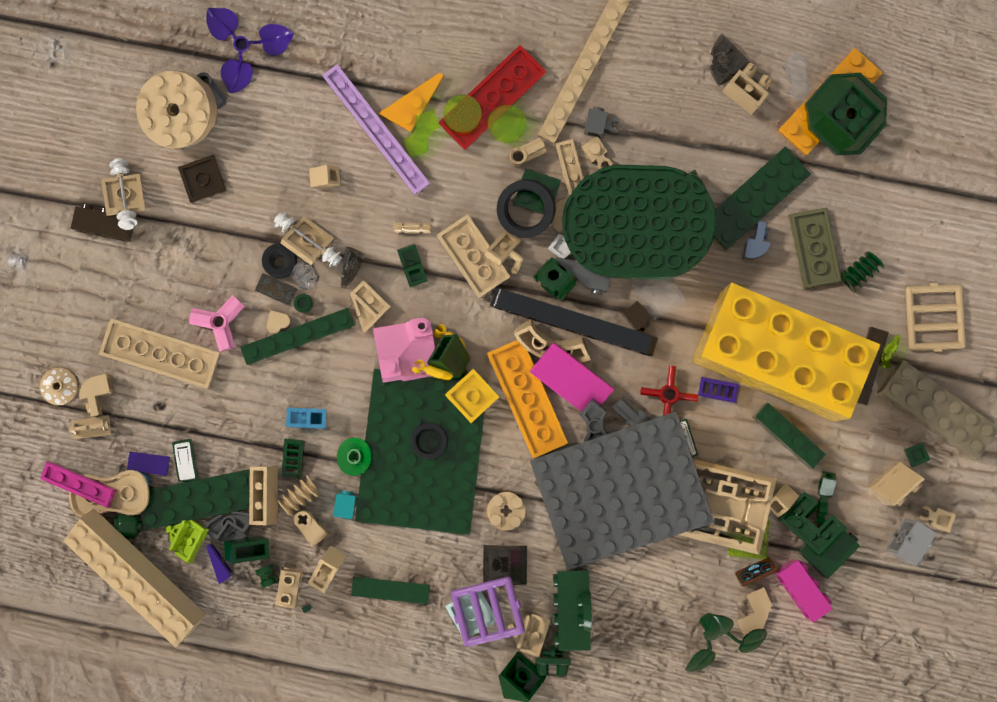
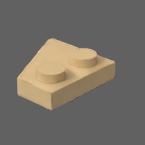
(368, 305)

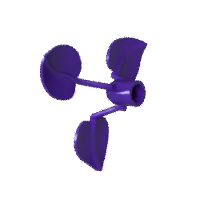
(235, 73)

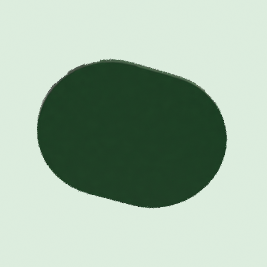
(639, 222)

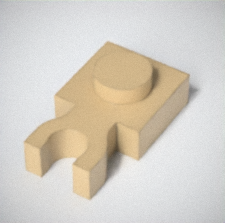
(595, 152)
(939, 518)

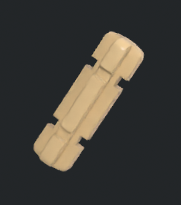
(412, 228)

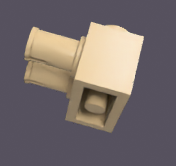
(746, 91)

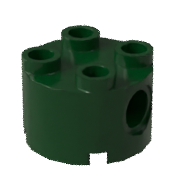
(558, 288)

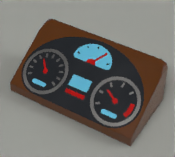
(755, 572)

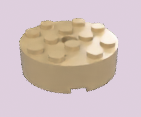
(157, 105)

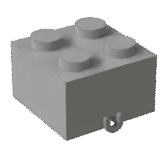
(911, 543)

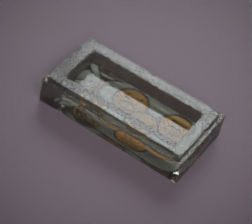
(276, 289)

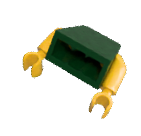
(448, 358)

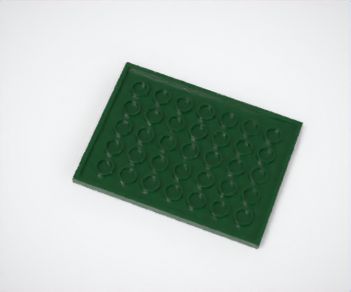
(401, 485)

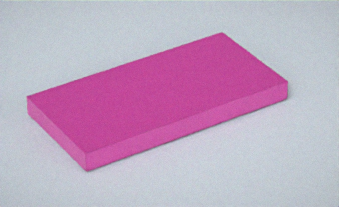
(570, 377)

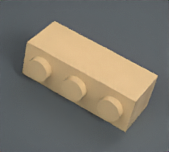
(263, 495)

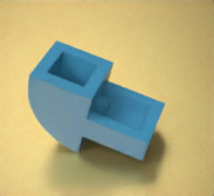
(306, 418)

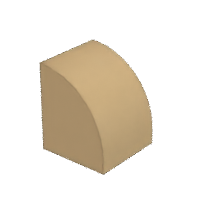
(324, 176)
(783, 500)

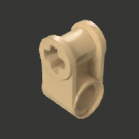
(313, 530)

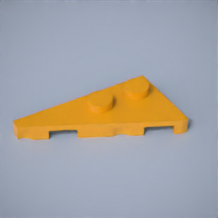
(404, 110)

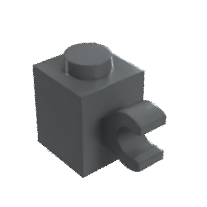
(597, 123)

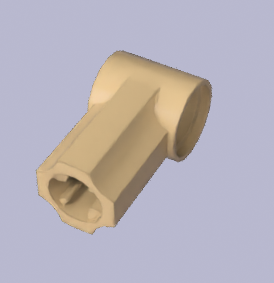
(528, 151)

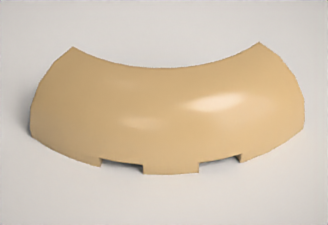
(537, 342)

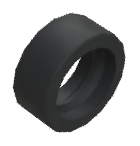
(429, 455)

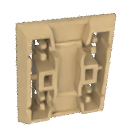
(734, 507)

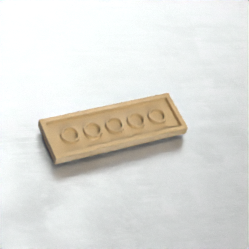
(159, 353)

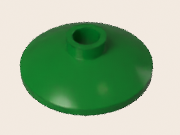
(347, 456)

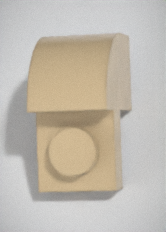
(92, 390)

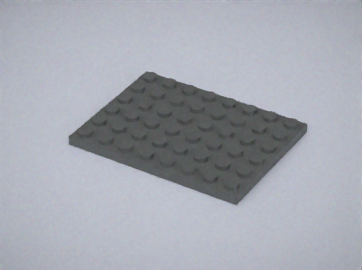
(622, 490)

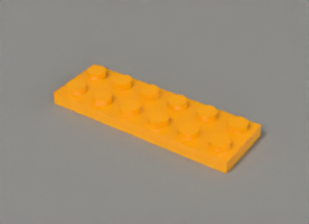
(796, 127)
(527, 399)

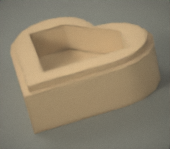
(277, 321)

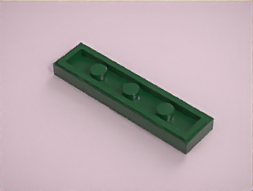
(390, 590)

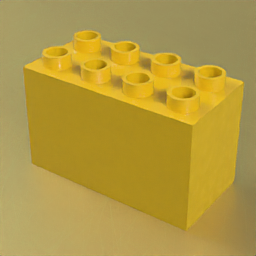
(785, 353)

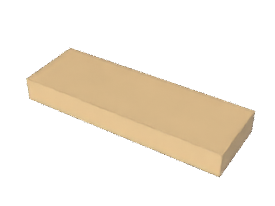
(569, 164)

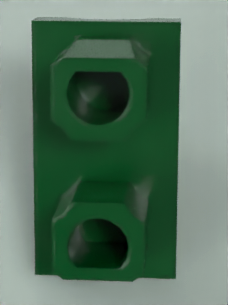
(560, 664)

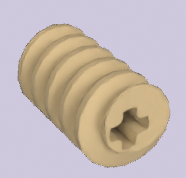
(299, 496)

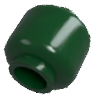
(127, 525)

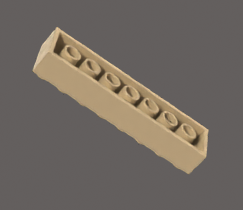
(134, 577)

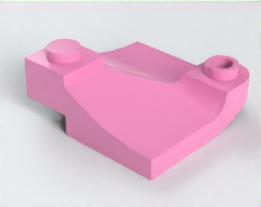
(401, 347)

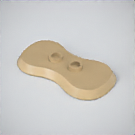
(129, 499)

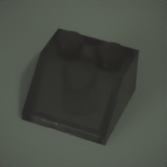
(505, 561)

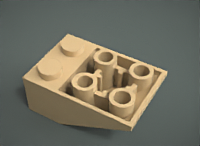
(896, 484)

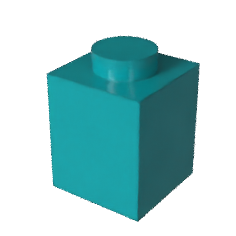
(345, 505)

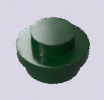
(303, 303)

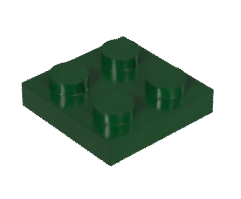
(530, 200)

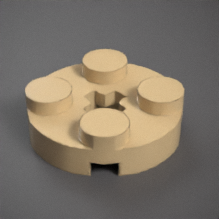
(497, 518)

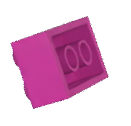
(803, 590)

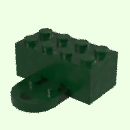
(573, 609)

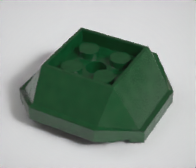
(828, 110)

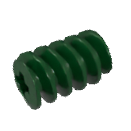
(861, 270)

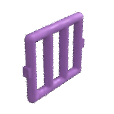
(490, 587)

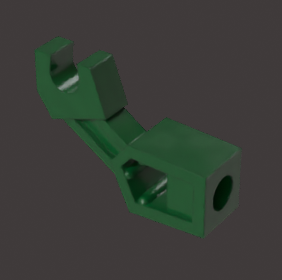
(825, 489)

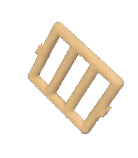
(913, 328)

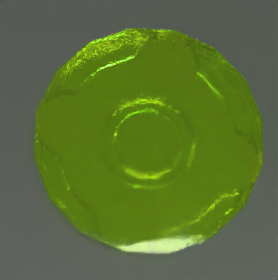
(462, 113)
(507, 123)

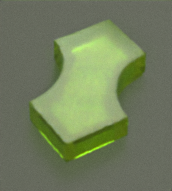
(425, 125)

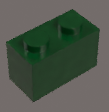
(246, 549)

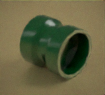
(266, 571)

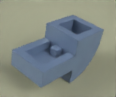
(757, 247)

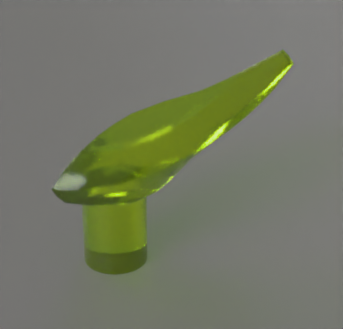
(889, 351)

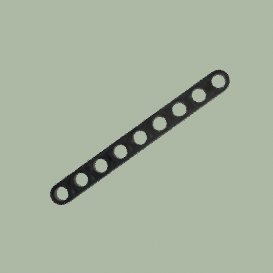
(574, 322)

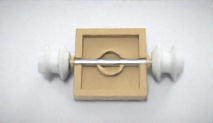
(123, 194)
(307, 240)

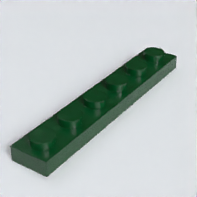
(297, 336)

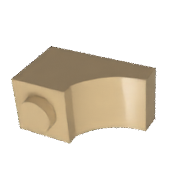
(327, 569)

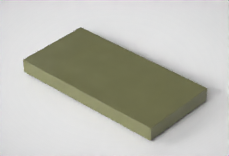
(815, 248)

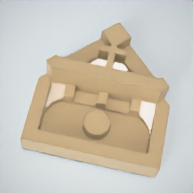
(535, 634)

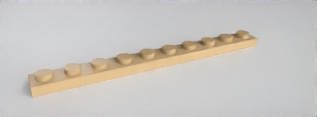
(583, 70)

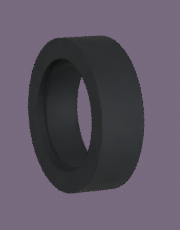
(503, 213)

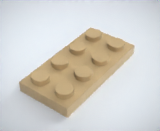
(467, 250)

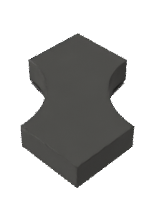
(594, 416)

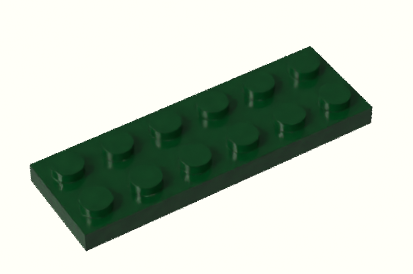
(758, 196)
(197, 499)

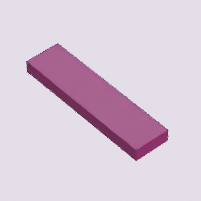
(78, 484)

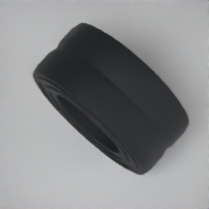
(278, 271)

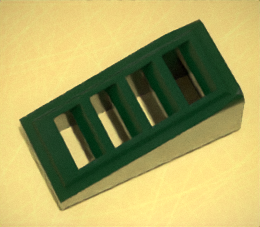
(286, 450)

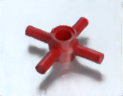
(670, 385)

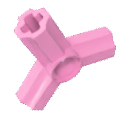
(207, 319)

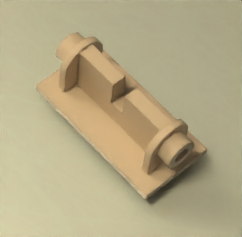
(90, 427)

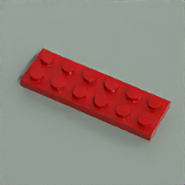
(501, 87)

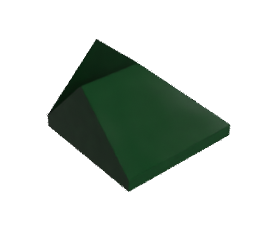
(520, 679)

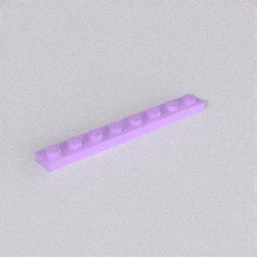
(376, 129)

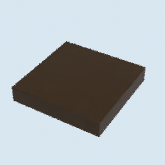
(202, 178)

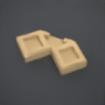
(761, 607)

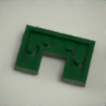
(816, 538)

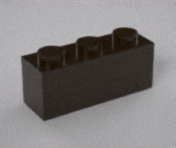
(99, 224)

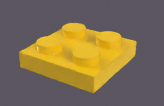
(472, 396)

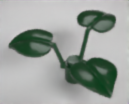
(715, 627)

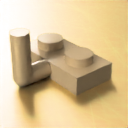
(504, 247)

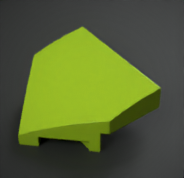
(186, 539)

